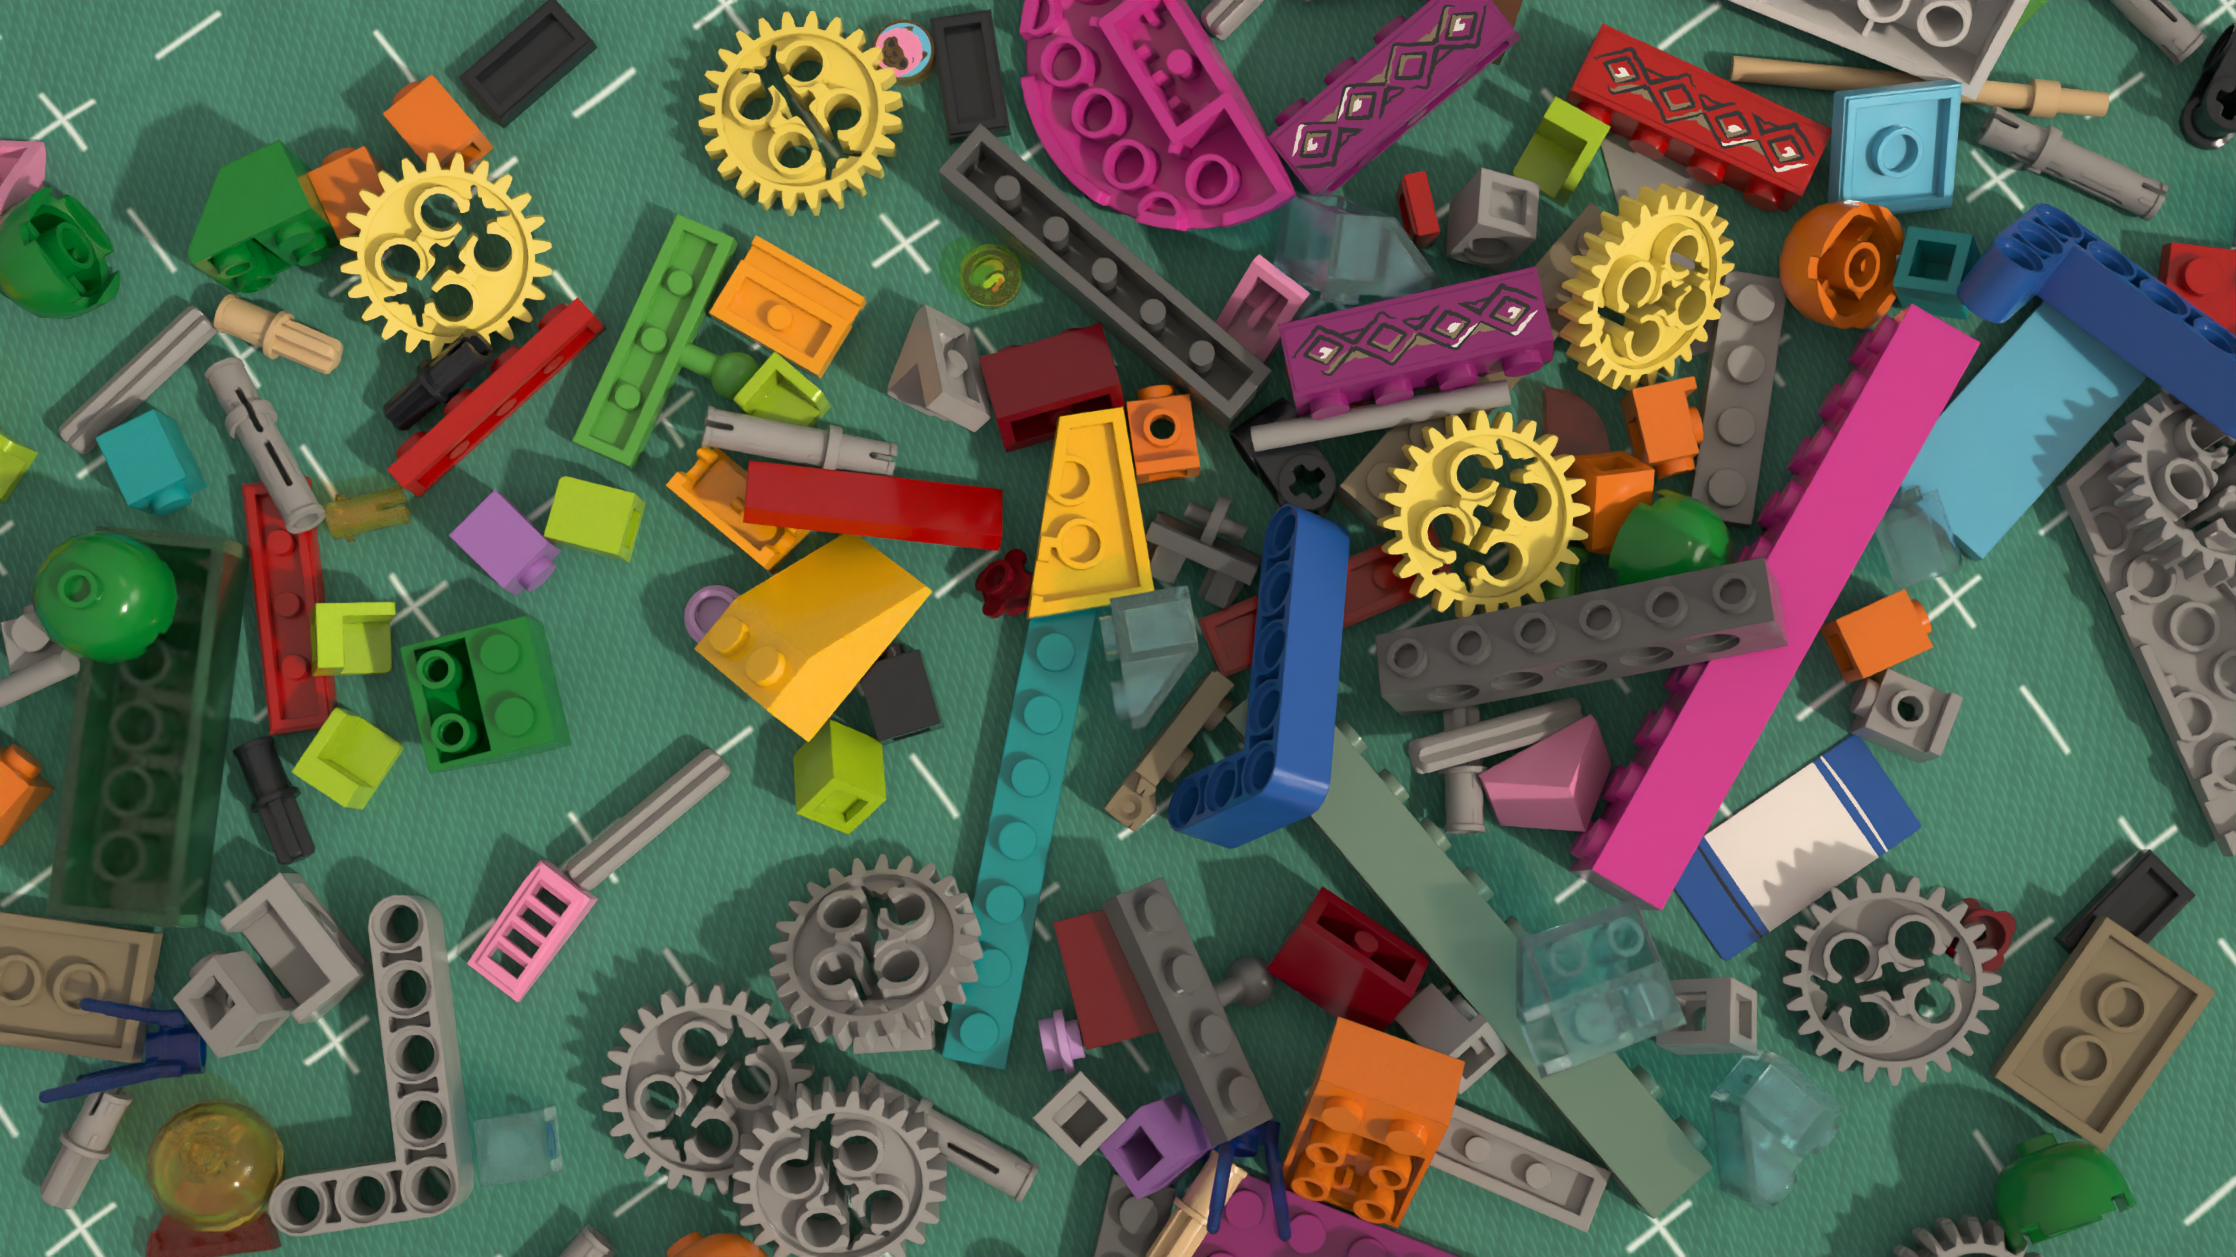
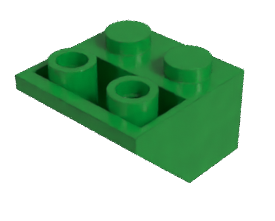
(261, 221)
(485, 695)

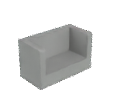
(301, 945)

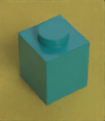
(1932, 270)
(152, 463)

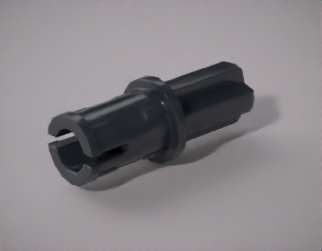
(439, 379)
(275, 800)

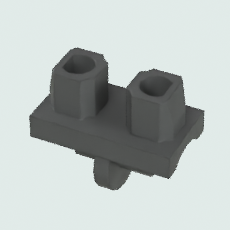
(1227, 563)

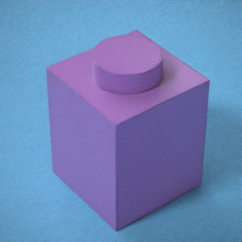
(507, 544)
(1156, 1146)

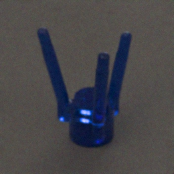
(168, 1053)
(1247, 1146)

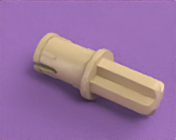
(278, 334)
(1189, 1220)

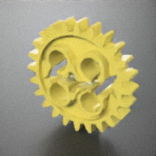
(757, 145)
(398, 219)
(1633, 276)
(1432, 489)

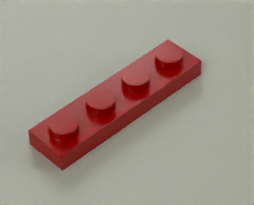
(479, 412)

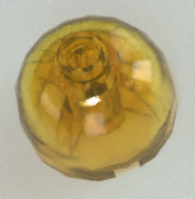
(215, 1165)

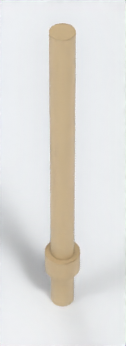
(2037, 99)

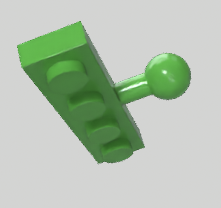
(660, 343)

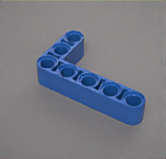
(2113, 302)
(1291, 693)

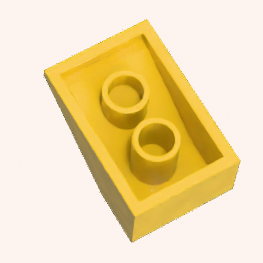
(813, 630)

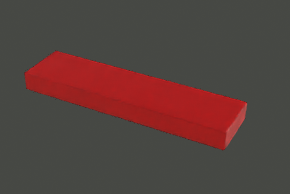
(873, 505)
(285, 590)
(1369, 592)

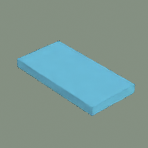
(2019, 425)

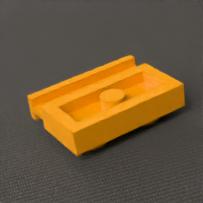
(788, 307)

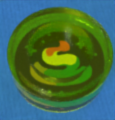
(990, 276)

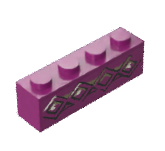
(1389, 89)
(1417, 343)

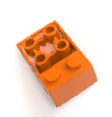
(1371, 1122)

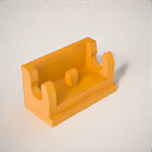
(717, 492)

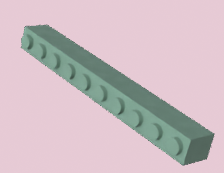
(1475, 954)

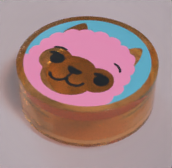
(907, 50)

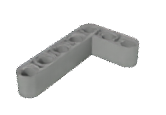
(407, 1089)

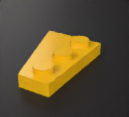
(1091, 519)

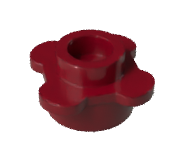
(1005, 585)
(1998, 932)

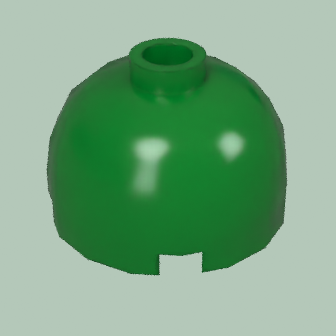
(54, 257)
(1669, 539)
(104, 596)
(2057, 1190)

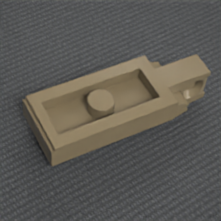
(1168, 751)

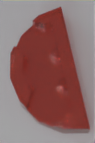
(1574, 423)
(178, 1241)

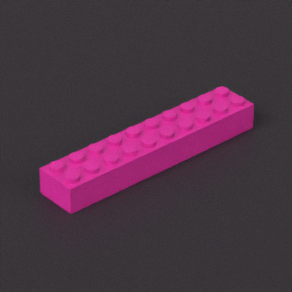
(1811, 544)

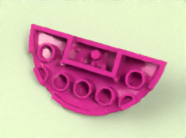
(1147, 114)

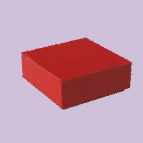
(1417, 210)

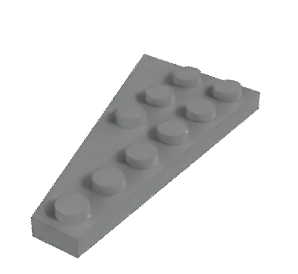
(2176, 633)

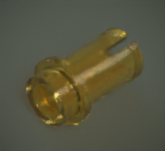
(364, 512)

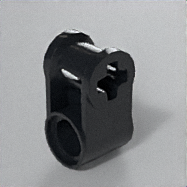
(2210, 112)
(1284, 465)

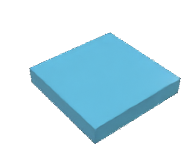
(1896, 145)

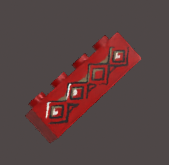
(1698, 120)

